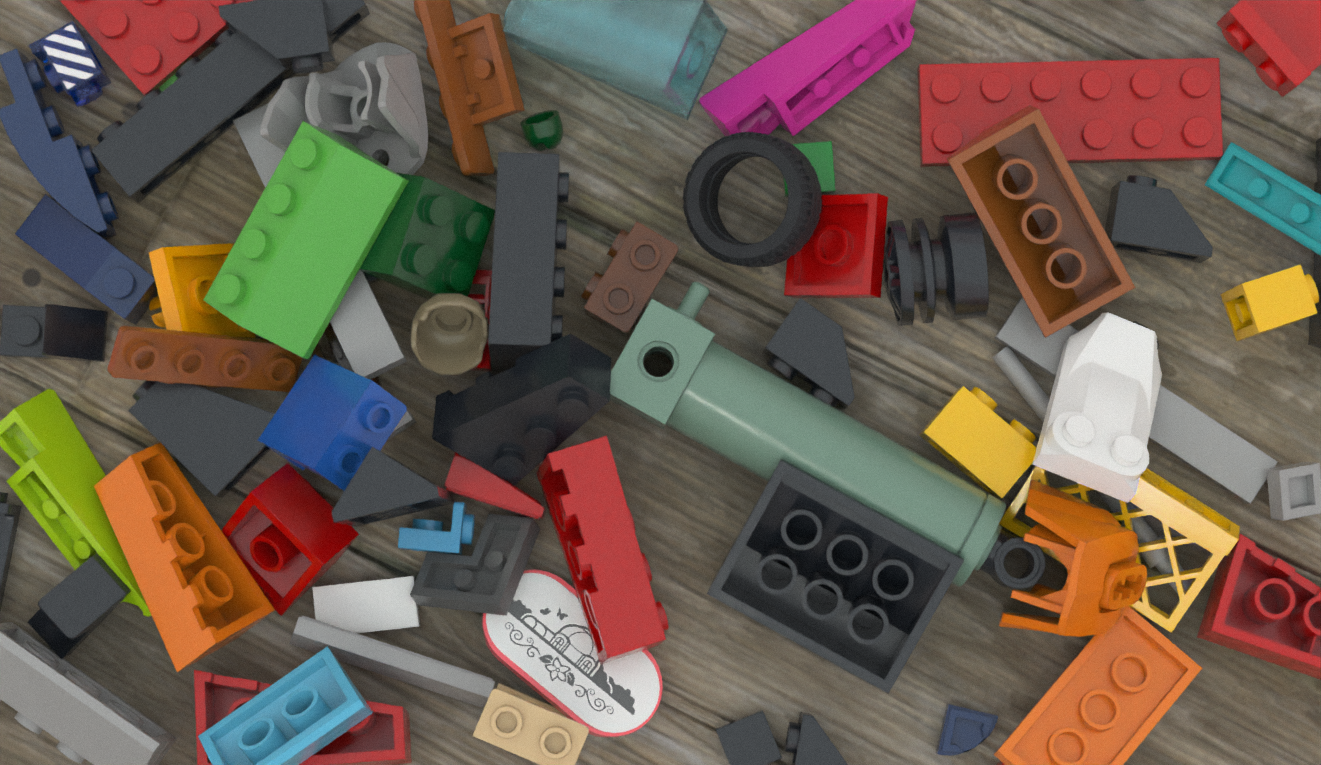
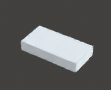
(368, 605)

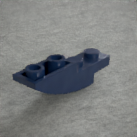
(58, 164)

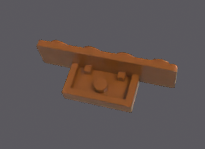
(472, 77)
(202, 359)

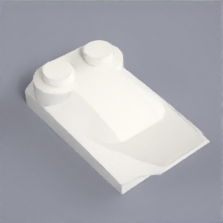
(1102, 407)

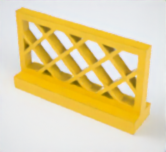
(1175, 510)

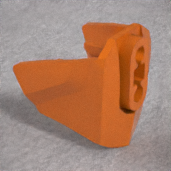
(1098, 563)

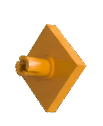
(182, 283)

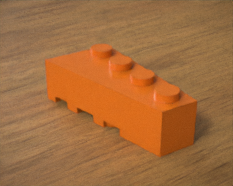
(179, 557)

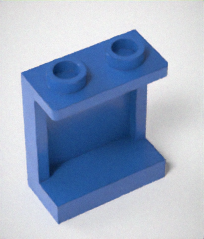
(332, 421)

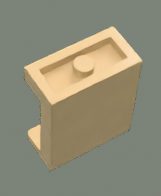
(530, 728)

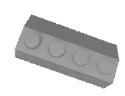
(74, 706)

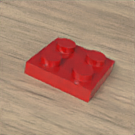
(843, 252)

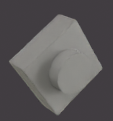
(1294, 490)

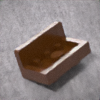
(631, 277)

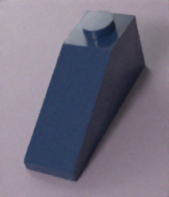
(89, 259)

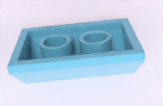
(289, 717)

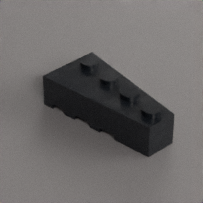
(526, 256)

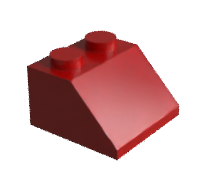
(287, 537)

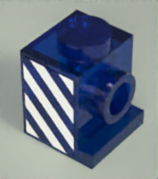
(72, 64)

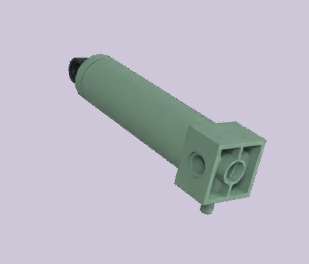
(764, 419)

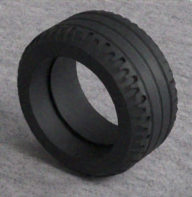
(703, 187)

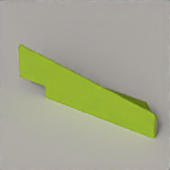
(59, 485)

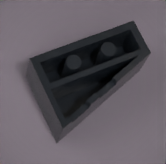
(525, 411)

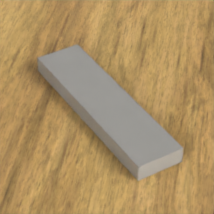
(393, 661)

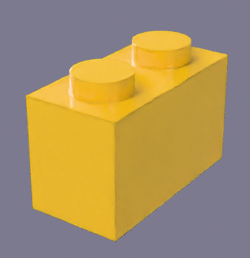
(1270, 302)
(981, 441)

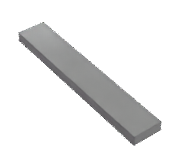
(359, 318)
(1175, 423)

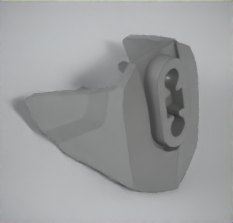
(367, 100)

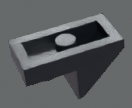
(53, 332)
(78, 605)

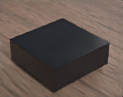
(749, 741)

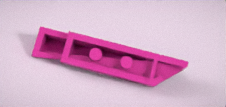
(812, 69)

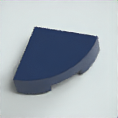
(963, 729)

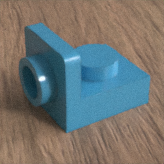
(429, 537)

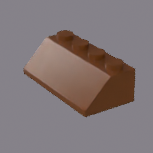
(1040, 220)

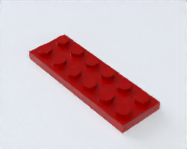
(1092, 107)

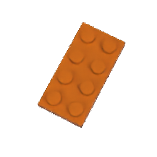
(1103, 699)

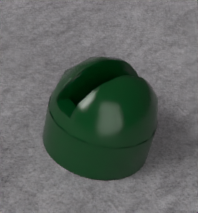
(543, 130)

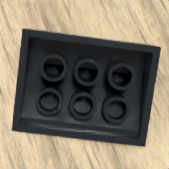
(835, 576)

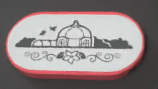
(554, 654)

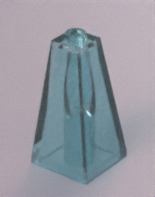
(636, 46)

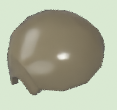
(449, 334)

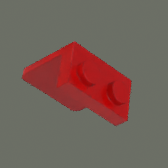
(1277, 38)

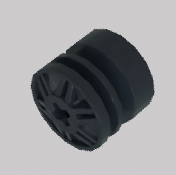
(937, 268)

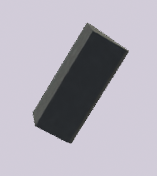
(386, 490)

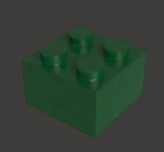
(430, 240)

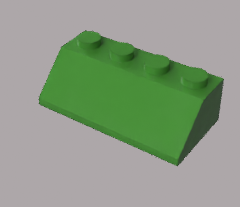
(305, 240)

